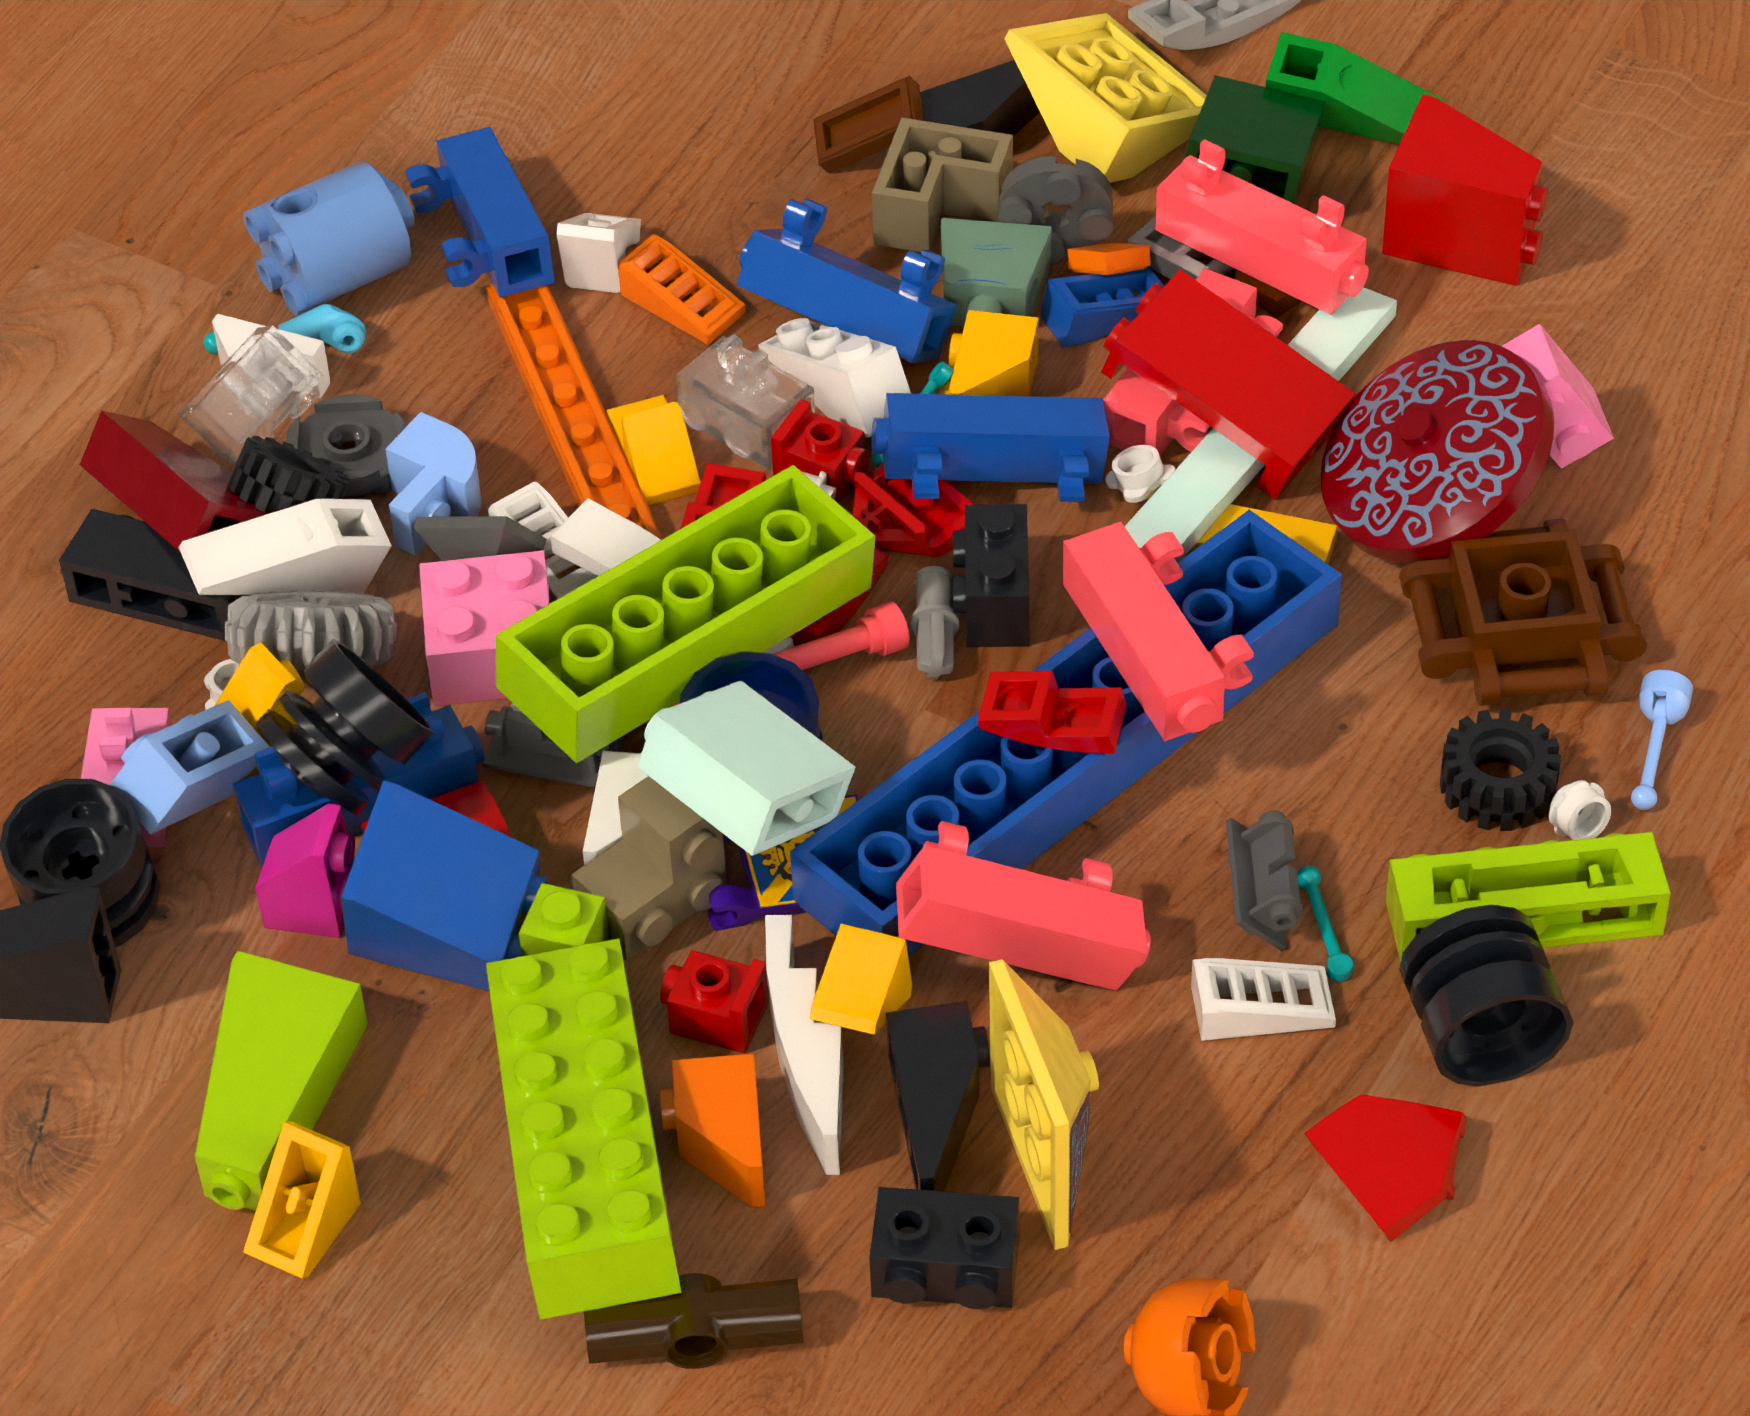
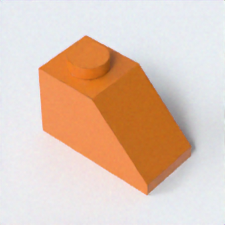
(718, 1121)

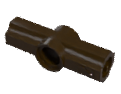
(698, 1324)

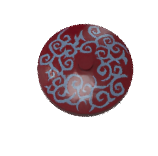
(1437, 450)

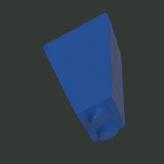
(437, 890)

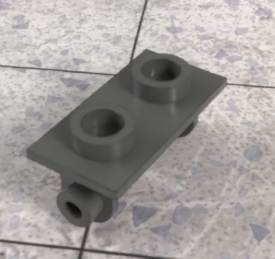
(526, 750)
(1262, 879)

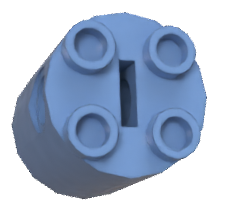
(331, 236)

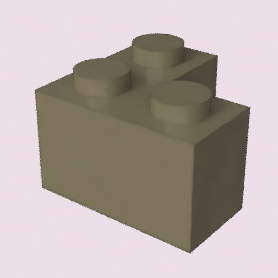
(935, 174)
(657, 869)

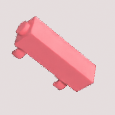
(1261, 232)
(1144, 414)
(1146, 632)
(1021, 916)

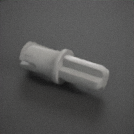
(934, 621)

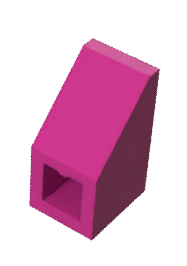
(307, 875)

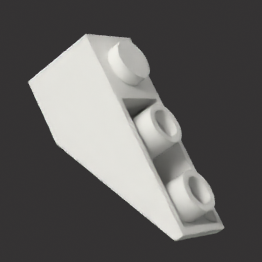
(843, 368)
(295, 549)

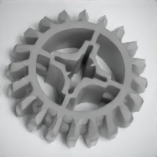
(304, 622)

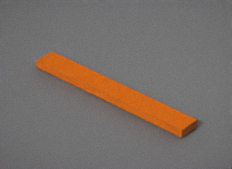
(569, 404)

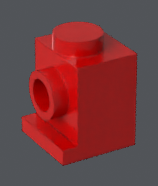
(819, 445)
(715, 1000)

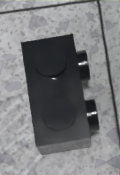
(996, 575)
(945, 1247)

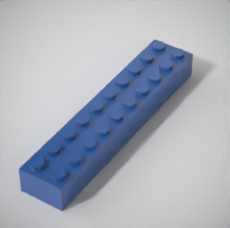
(1030, 796)

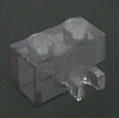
(252, 393)
(739, 397)

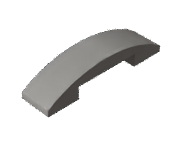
(1204, 22)

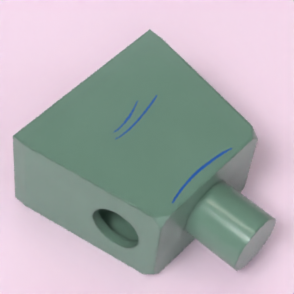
(994, 266)

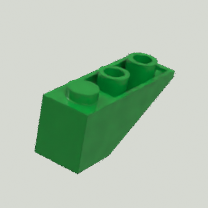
(1355, 91)

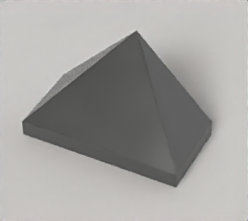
(476, 536)

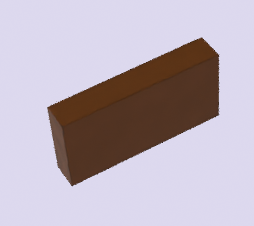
(865, 124)

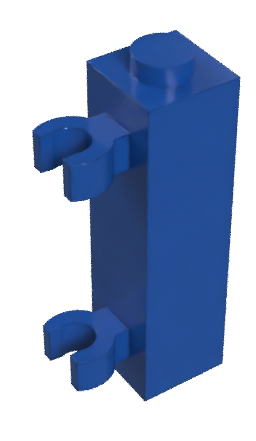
(494, 210)
(845, 292)
(992, 440)
(279, 799)

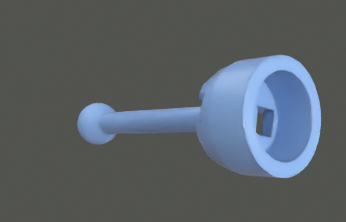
(1659, 711)

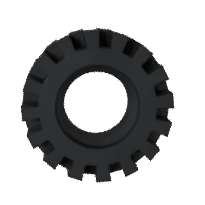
(282, 476)
(1503, 742)

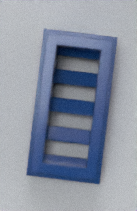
(1085, 307)

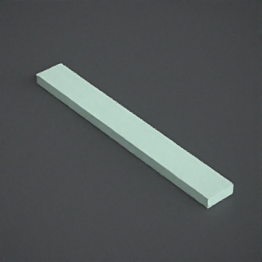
(1219, 468)

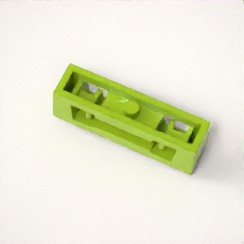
(1543, 881)

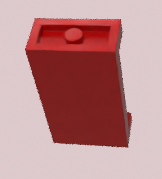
(1230, 376)

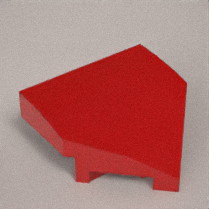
(904, 522)
(1391, 1156)

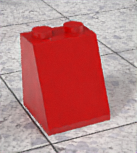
(1462, 197)

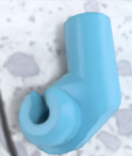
(329, 325)

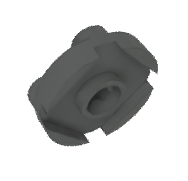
(1080, 187)
(351, 419)

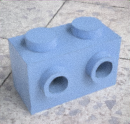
(188, 765)

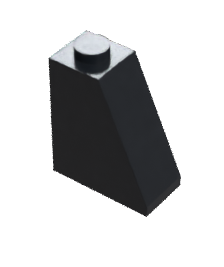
(58, 959)

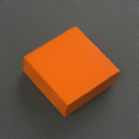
(1109, 258)

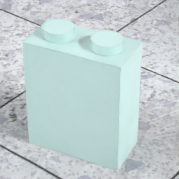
(745, 767)

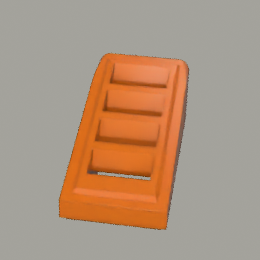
(659, 262)

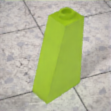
(273, 1062)

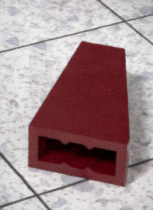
(163, 479)

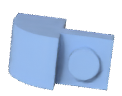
(434, 476)

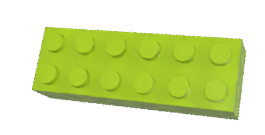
(708, 591)
(581, 1130)

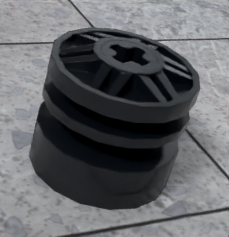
(344, 727)
(80, 838)
(1485, 995)

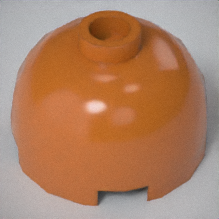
(1191, 1347)

